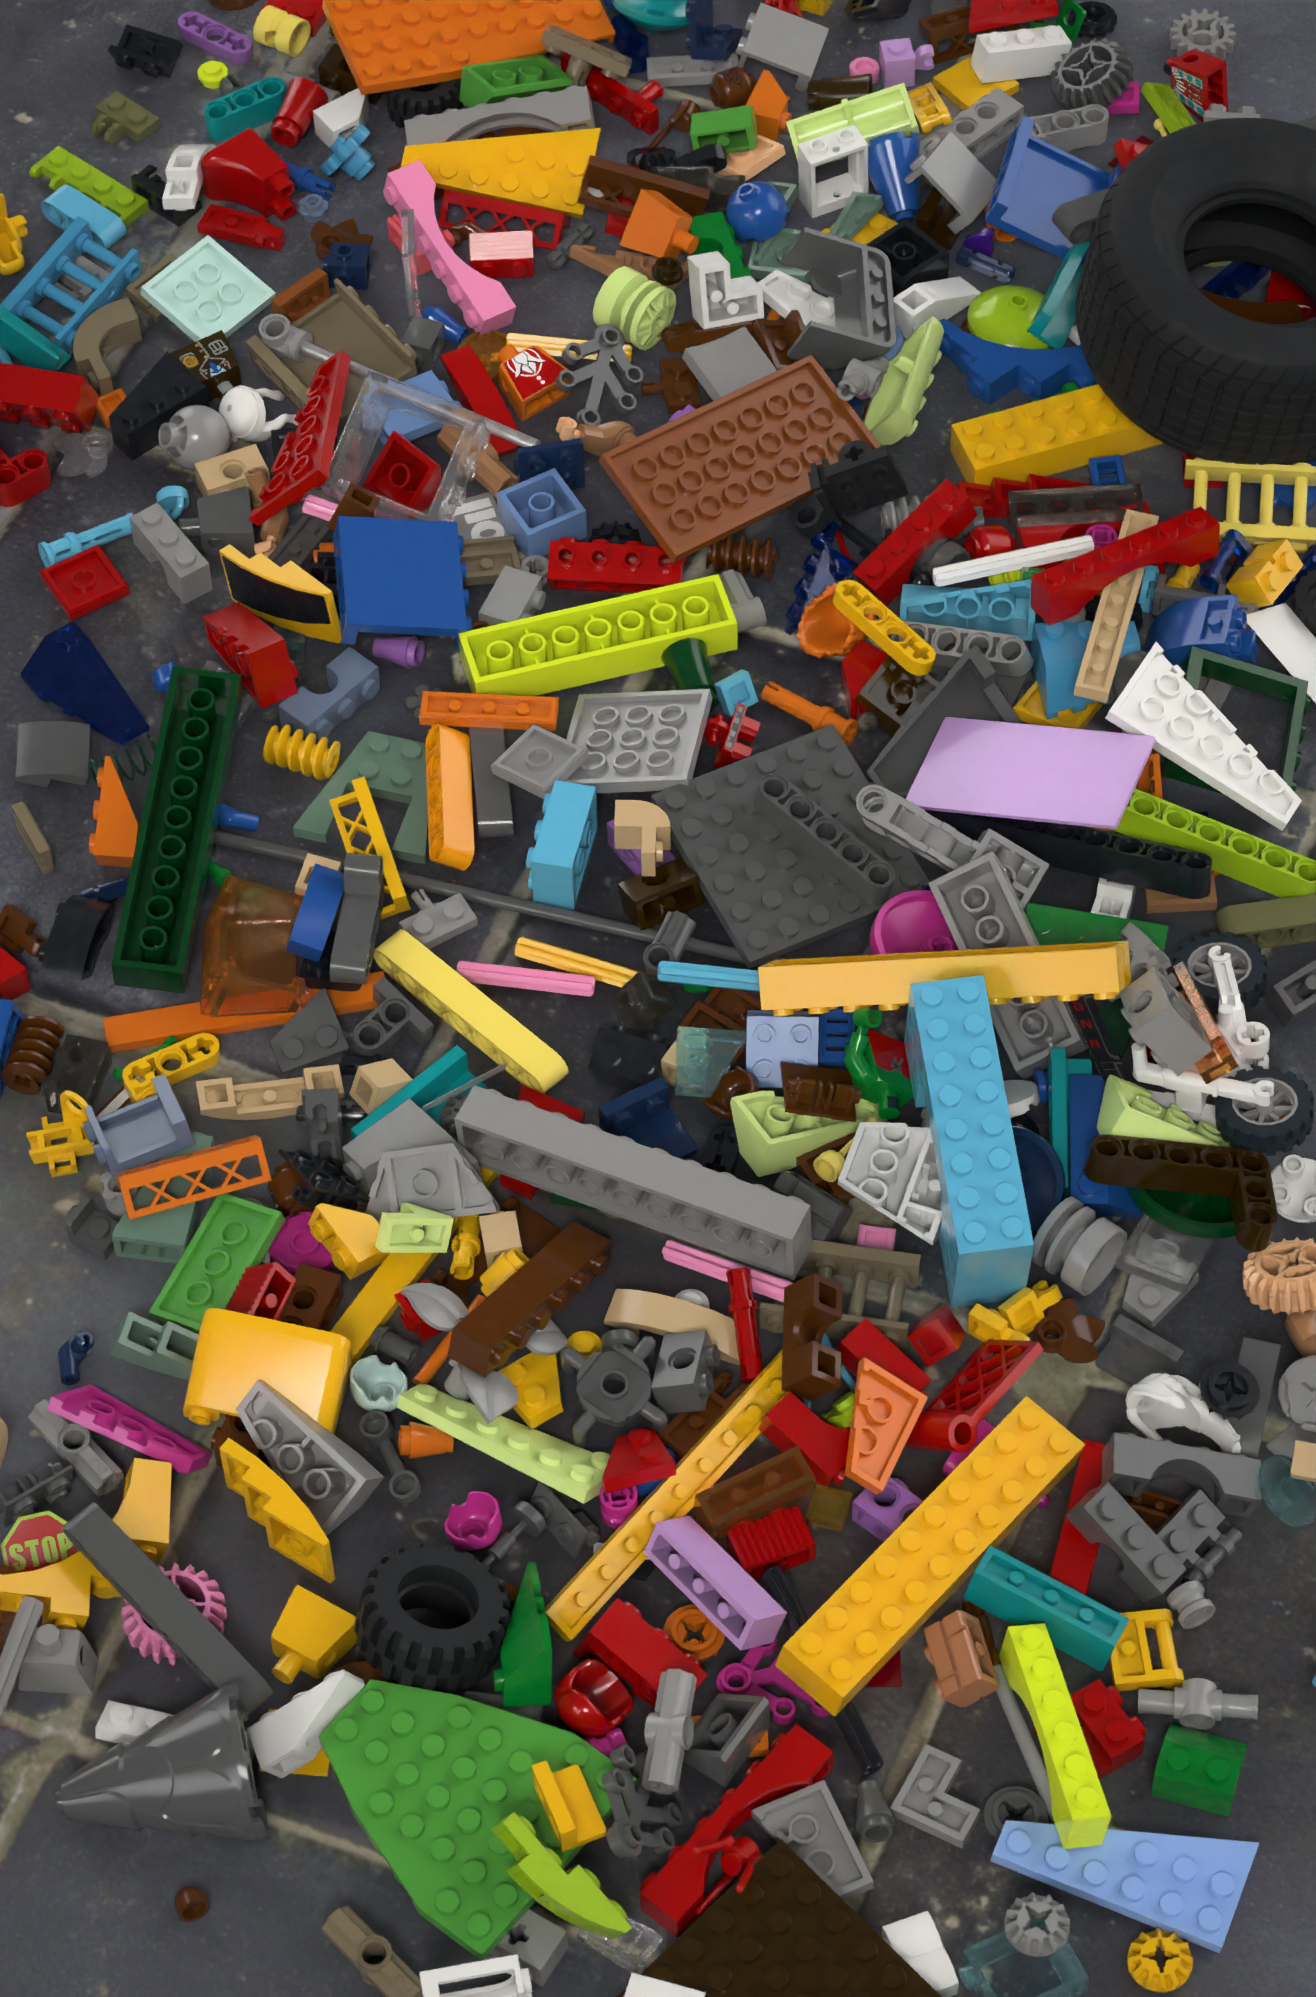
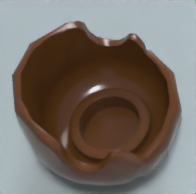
(732, 1084)

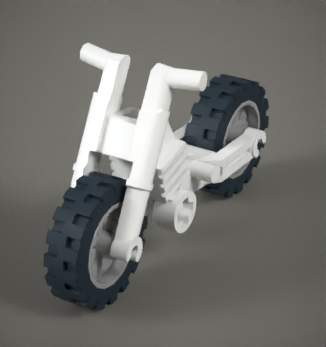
(1244, 1087)

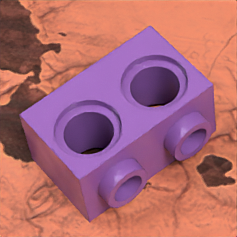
(885, 1520)

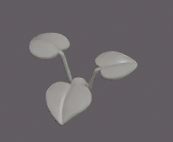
(490, 1394)

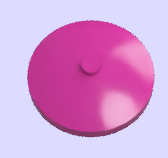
(910, 925)

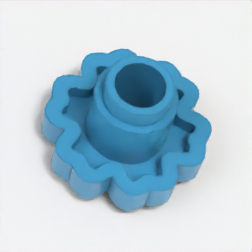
(349, 155)

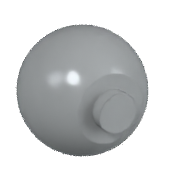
(195, 435)

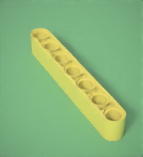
(470, 1012)

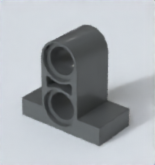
(386, 1032)

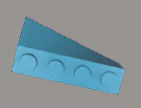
(989, 608)

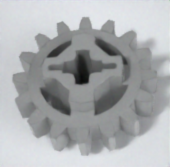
(1203, 34)

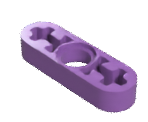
(232, 47)

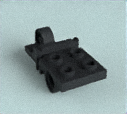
(852, 485)

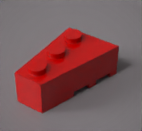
(635, 1650)

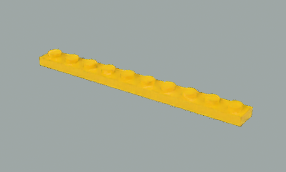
(669, 1500)

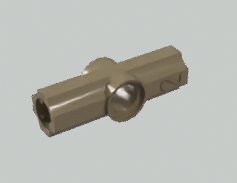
(359, 1944)

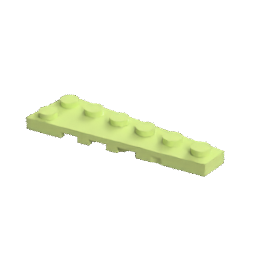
(535, 1453)

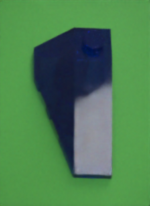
(77, 678)

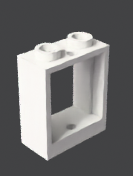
(819, 197)

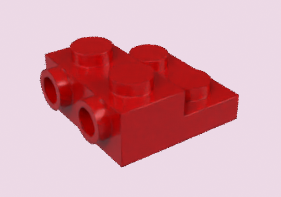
(1106, 1728)

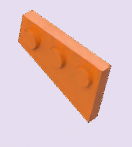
(880, 1425)

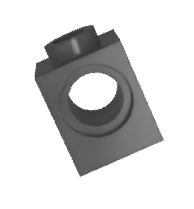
(426, 340)

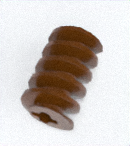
(743, 556)
(32, 1054)

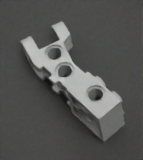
(942, 843)
(1157, 1010)

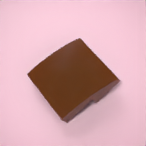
(723, 1010)

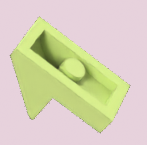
(414, 1231)

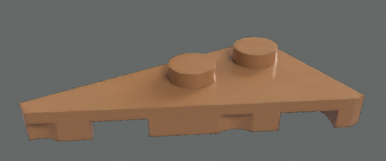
(608, 264)

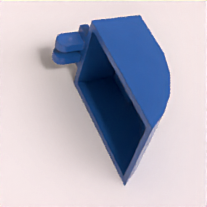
(1205, 623)

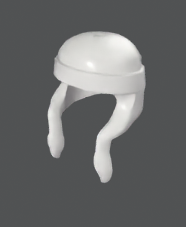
(246, 413)

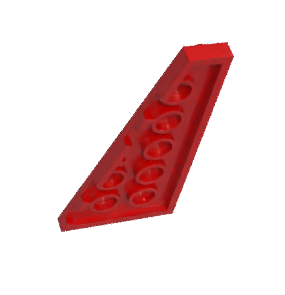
(308, 451)

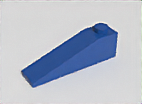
(1084, 1108)

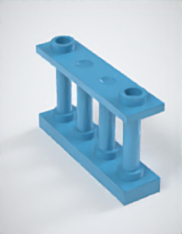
(59, 262)

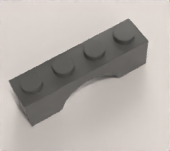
(1225, 1478)

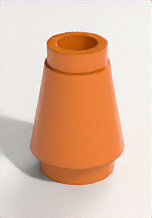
(423, 1440)

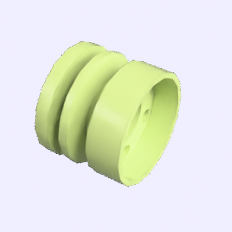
(635, 307)

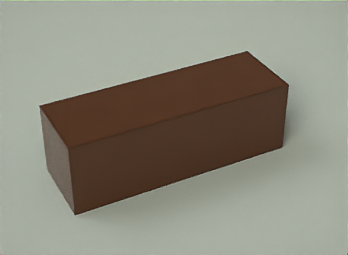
(1153, 1507)

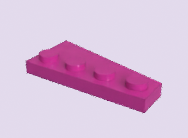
(126, 1425)

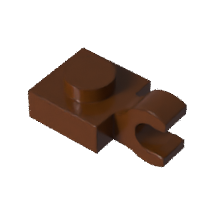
(17, 931)

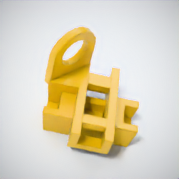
(71, 1128)

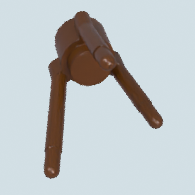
(680, 120)

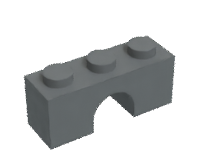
(1110, 1520)

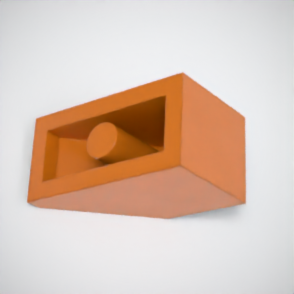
(770, 107)

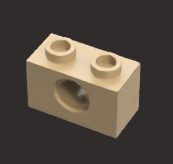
(228, 470)

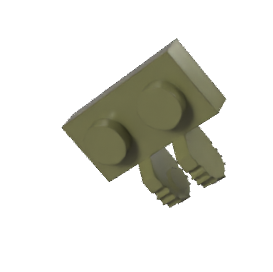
(121, 118)

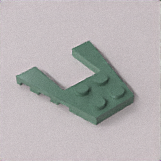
(767, 255)
(393, 772)

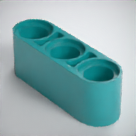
(244, 109)

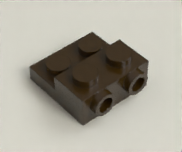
(895, 694)

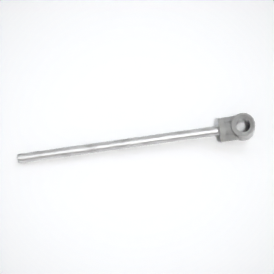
(297, 344)

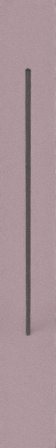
(491, 899)

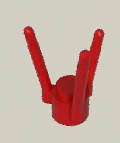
(736, 1860)

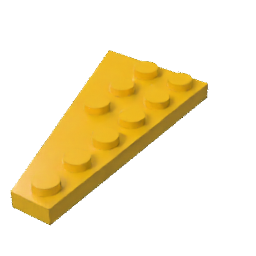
(518, 169)

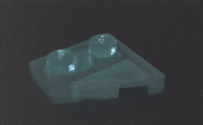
(704, 1058)

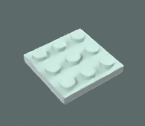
(207, 291)

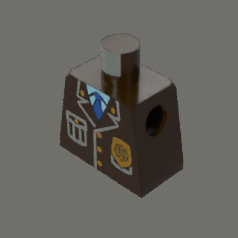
(211, 363)

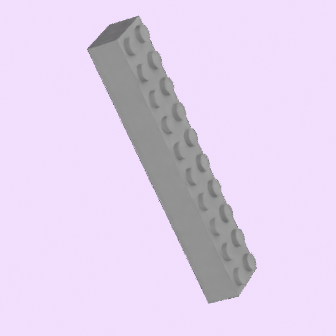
(636, 1182)

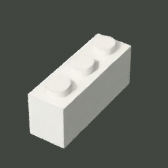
(1019, 53)

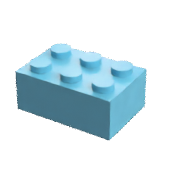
(563, 844)

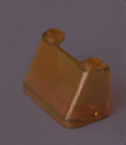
(245, 952)

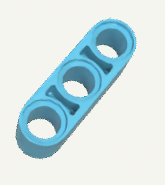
(68, 203)

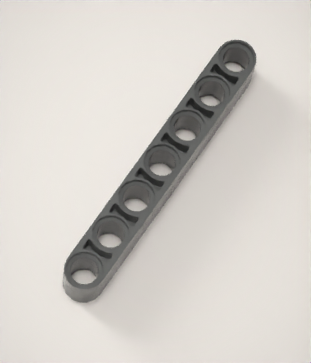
(163, 1605)

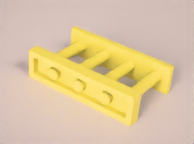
(1264, 532)

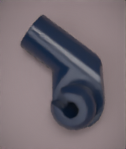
(71, 1354)

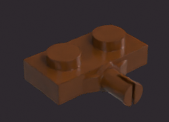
(676, 385)

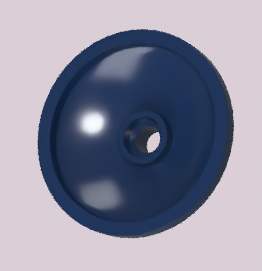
(1041, 1175)

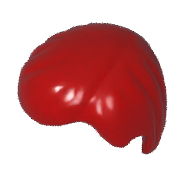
(592, 1699)

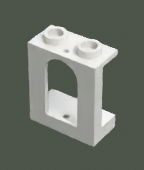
(516, 1986)

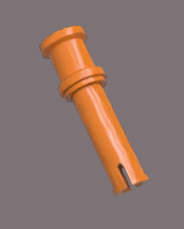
(808, 712)

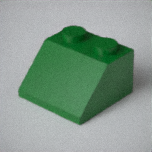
(1198, 1769)

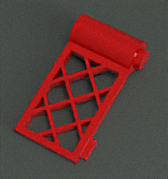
(954, 1427)

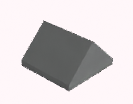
(727, 1735)

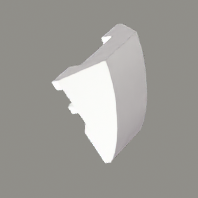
(896, 1174)

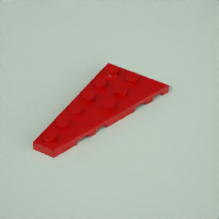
(1001, 13)

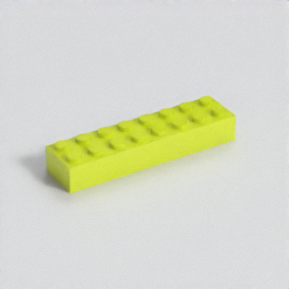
(597, 639)

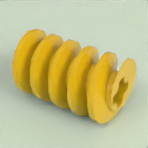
(301, 754)

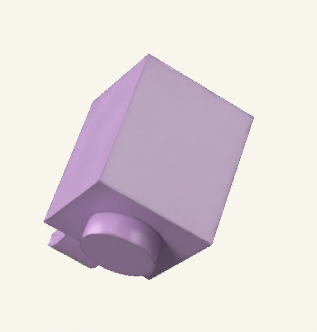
(899, 61)

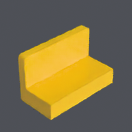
(568, 1805)

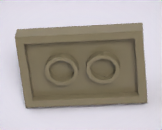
(584, 55)

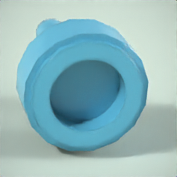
(173, 500)

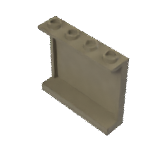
(335, 326)

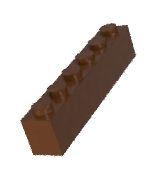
(529, 1299)

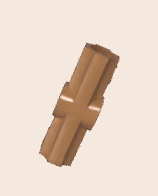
(490, 470)

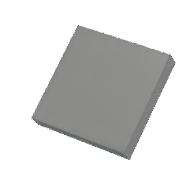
(539, 760)

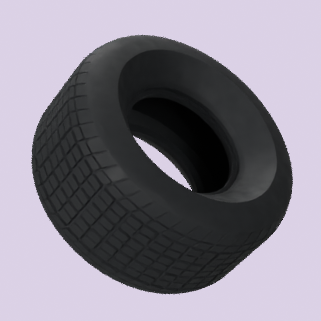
(1156, 341)

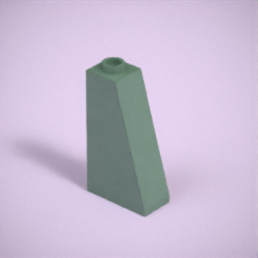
(168, 1232)

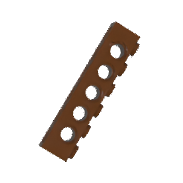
(323, 1295)

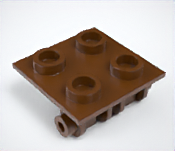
(819, 1091)

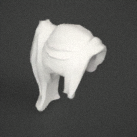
(1174, 1401)

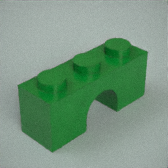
(719, 236)

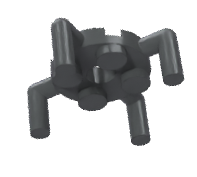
(607, 1407)

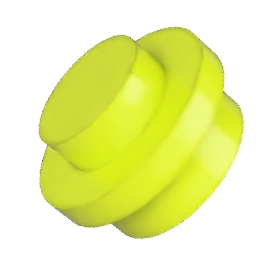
(211, 73)

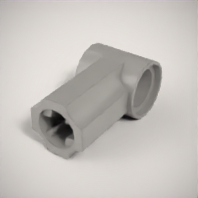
(746, 608)

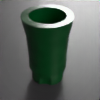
(690, 666)

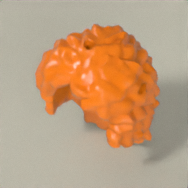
(826, 630)

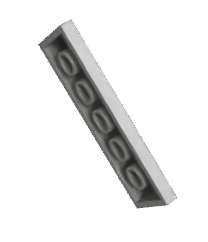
(728, 363)

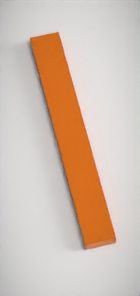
(185, 1020)

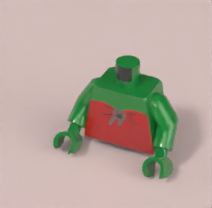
(878, 1065)

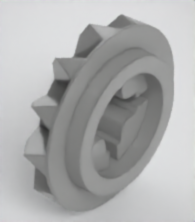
(1034, 1941)

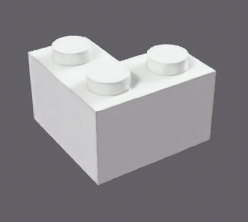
(717, 297)

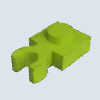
(841, 1414)

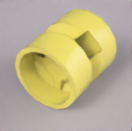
(281, 31)

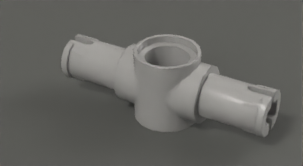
(862, 378)
(1198, 1704)

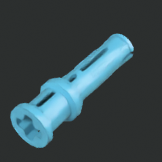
(75, 543)

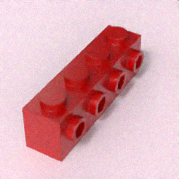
(610, 566)

